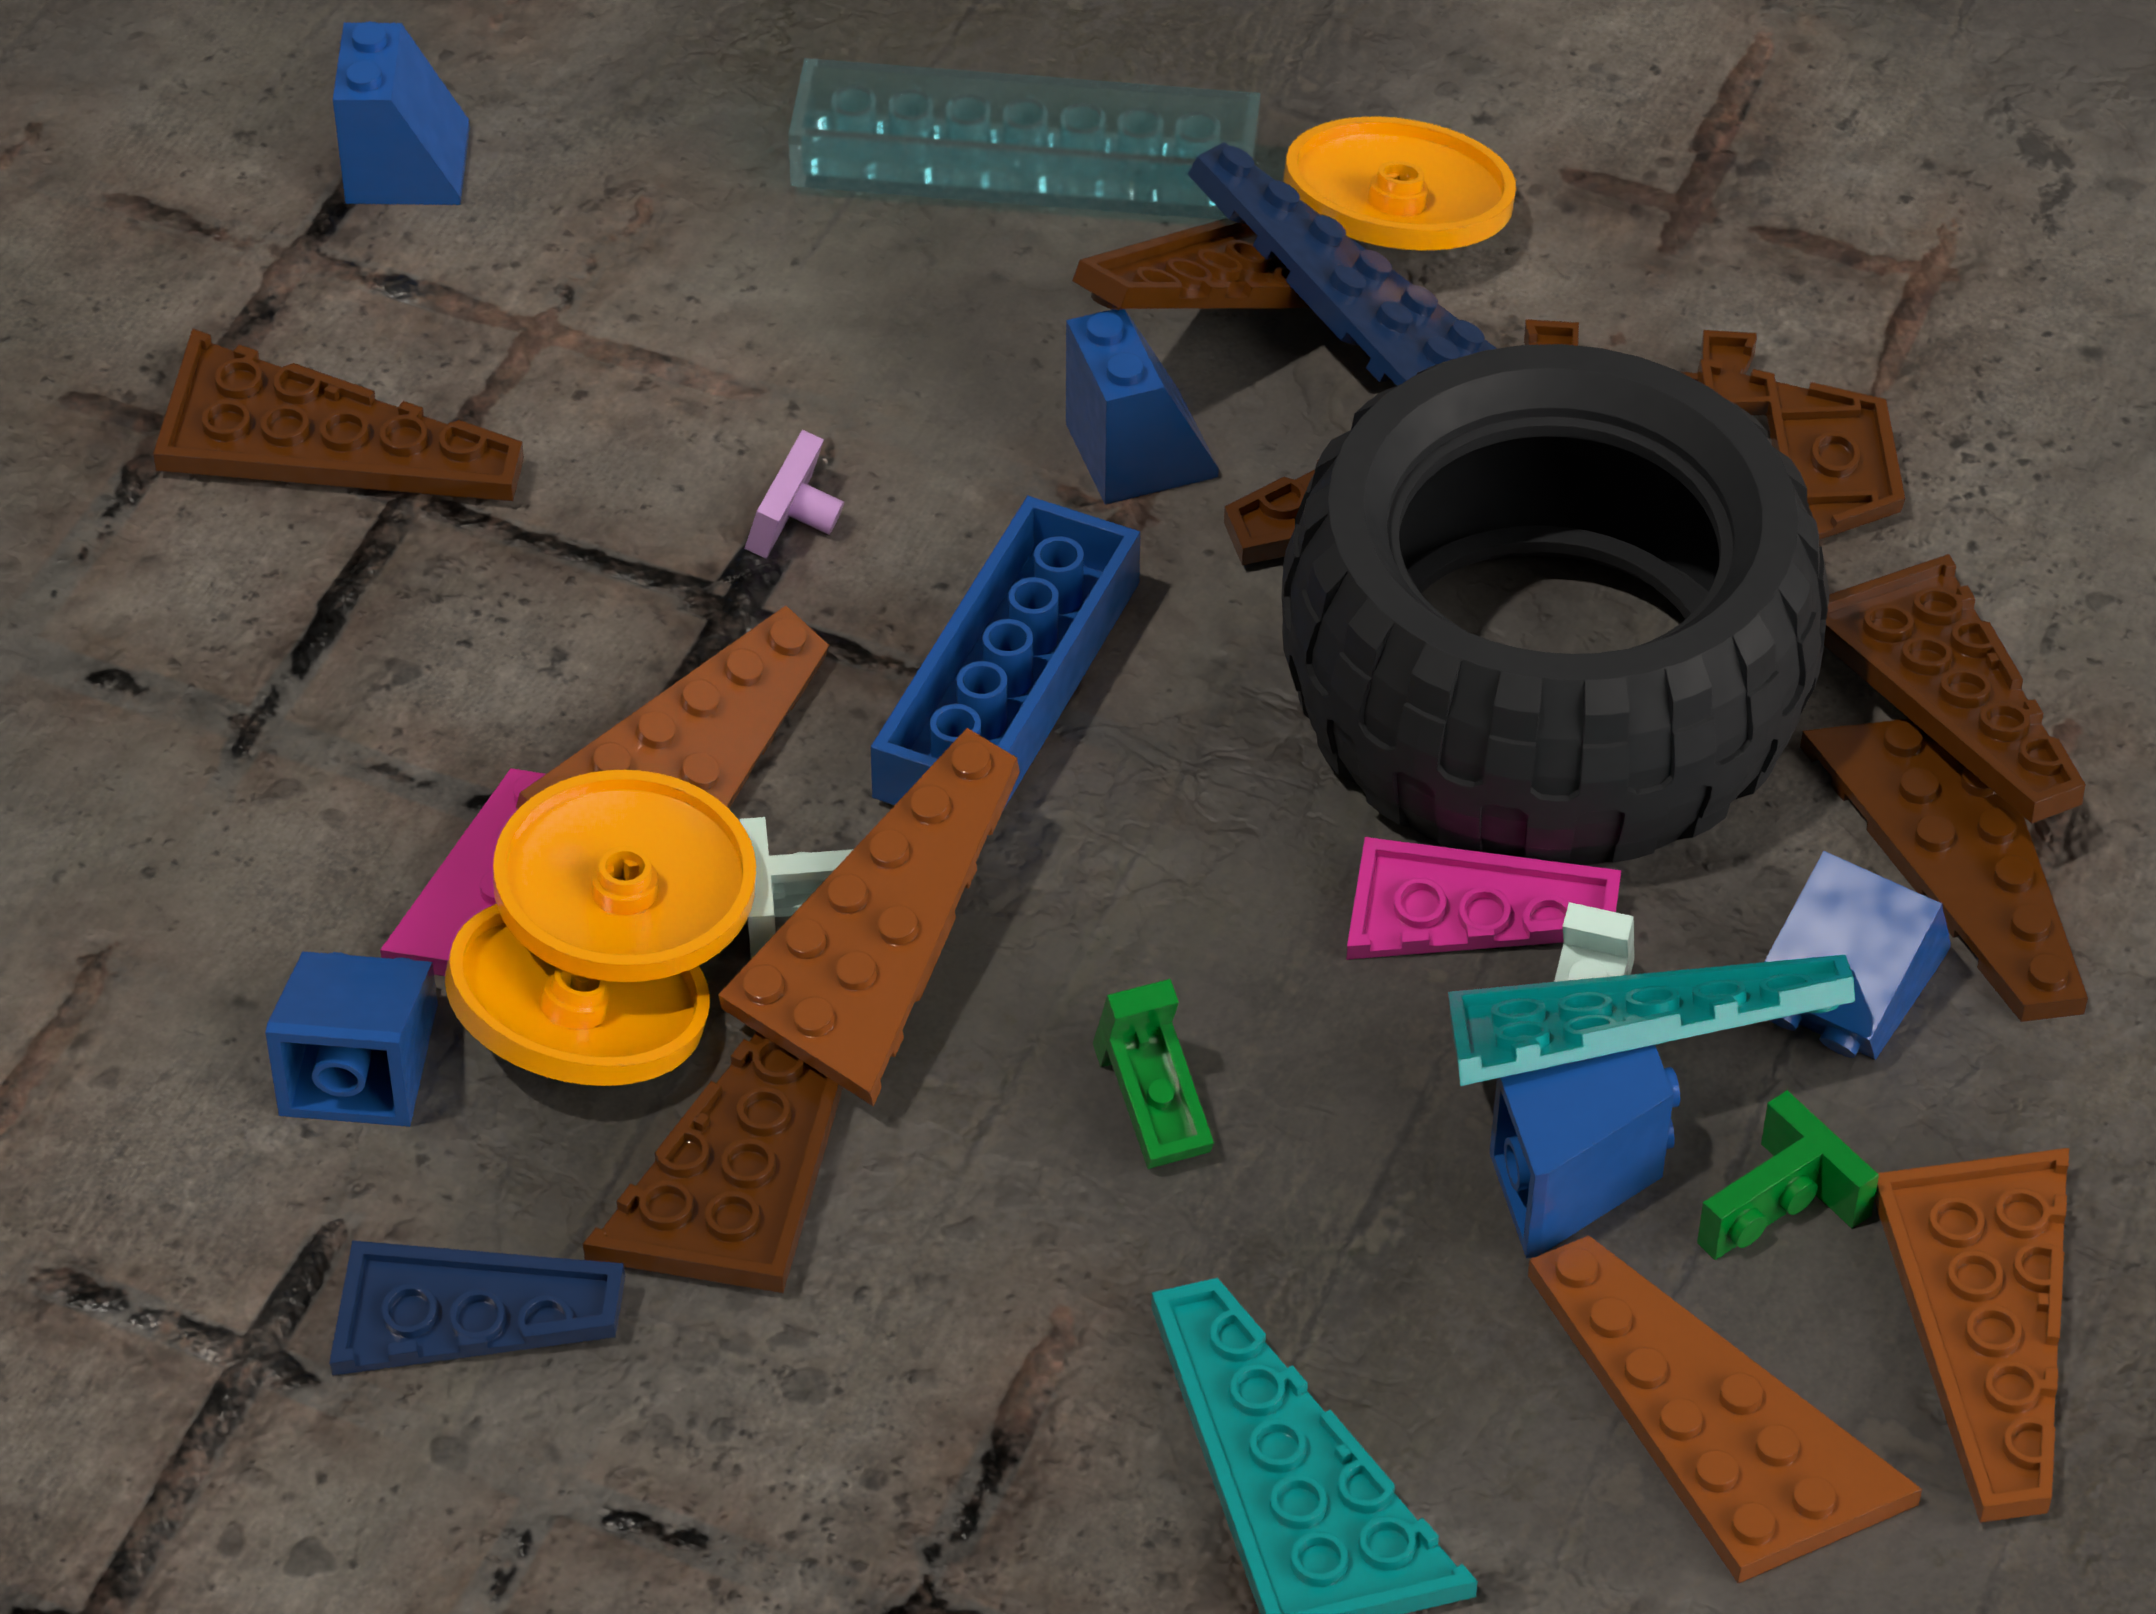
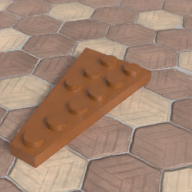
(712, 719)
(868, 938)
(1985, 1293)
(1731, 1439)

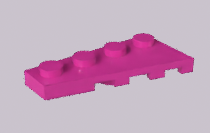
(460, 884)
(1460, 899)

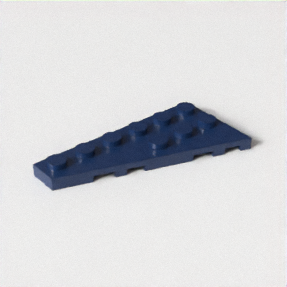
(1334, 274)

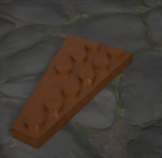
(1189, 270)
(311, 428)
(1952, 677)
(1961, 850)
(730, 1177)

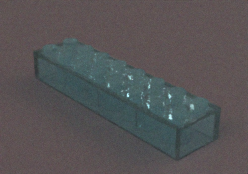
(1012, 137)

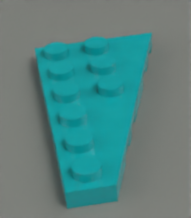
(1575, 1020)
(1293, 1482)

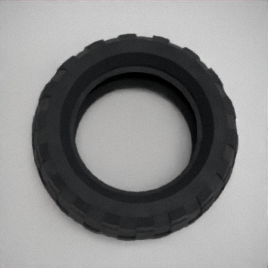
(1579, 463)

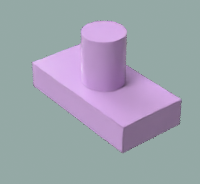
(793, 498)

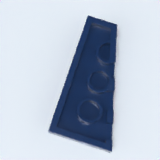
(454, 1304)

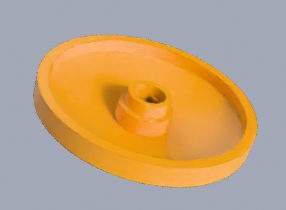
(1402, 182)
(624, 875)
(568, 1022)

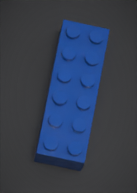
(1013, 644)

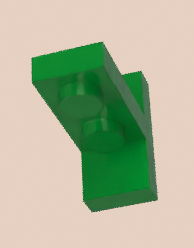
(1152, 1073)
(1804, 1165)

